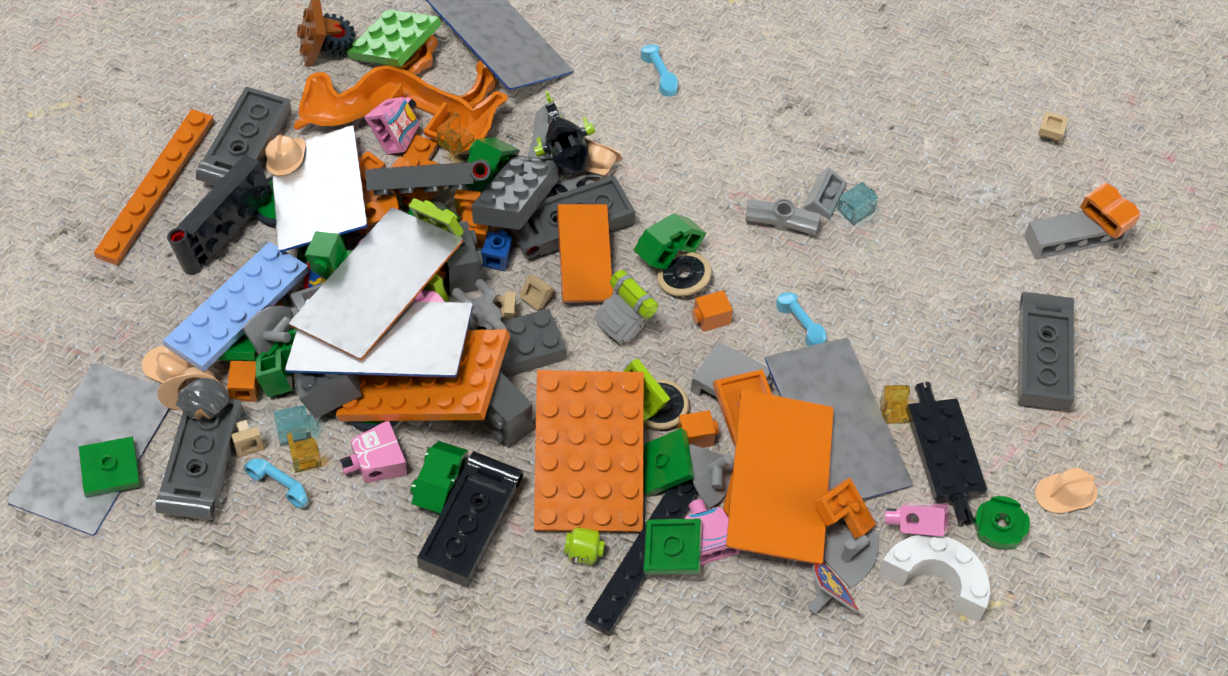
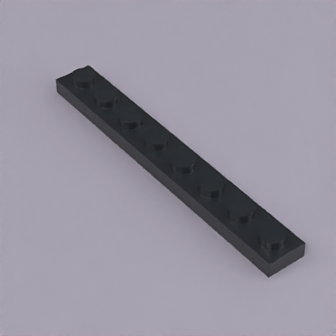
(630, 573)

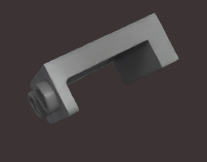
(724, 363)

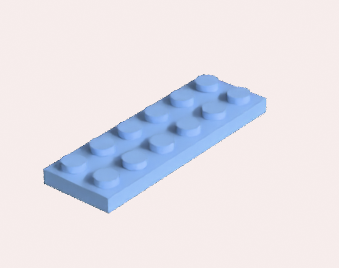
(223, 315)

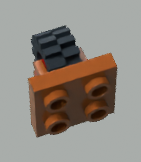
(323, 34)

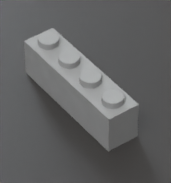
(1066, 235)

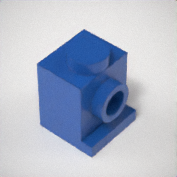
(497, 250)

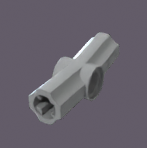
(782, 215)

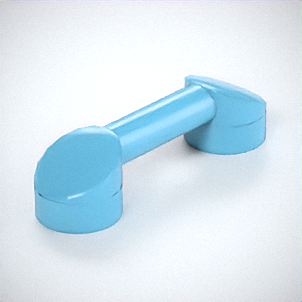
(668, 81)
(787, 303)
(258, 468)

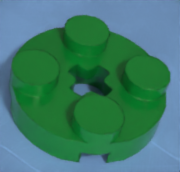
(994, 535)

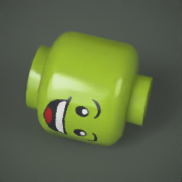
(584, 546)

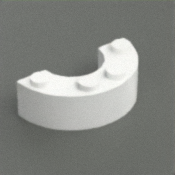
(944, 559)

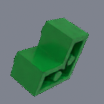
(496, 153)

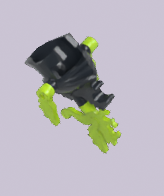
(565, 140)

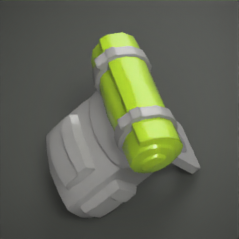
(626, 308)

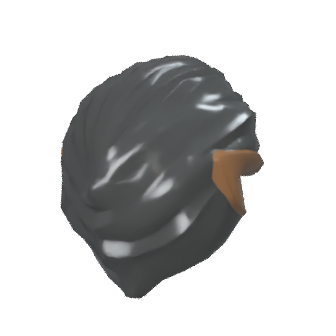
(202, 398)

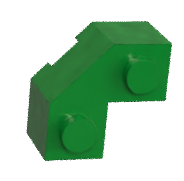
(664, 239)
(326, 253)
(271, 368)
(438, 475)

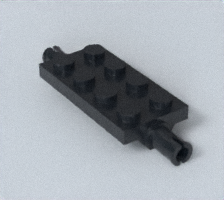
(946, 451)

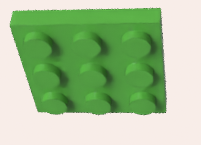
(394, 37)

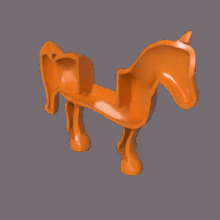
(326, 107)

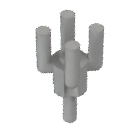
(484, 311)

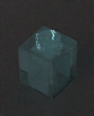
(858, 203)
(293, 421)

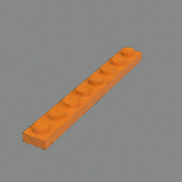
(154, 187)

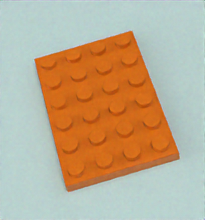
(434, 397)
(589, 451)

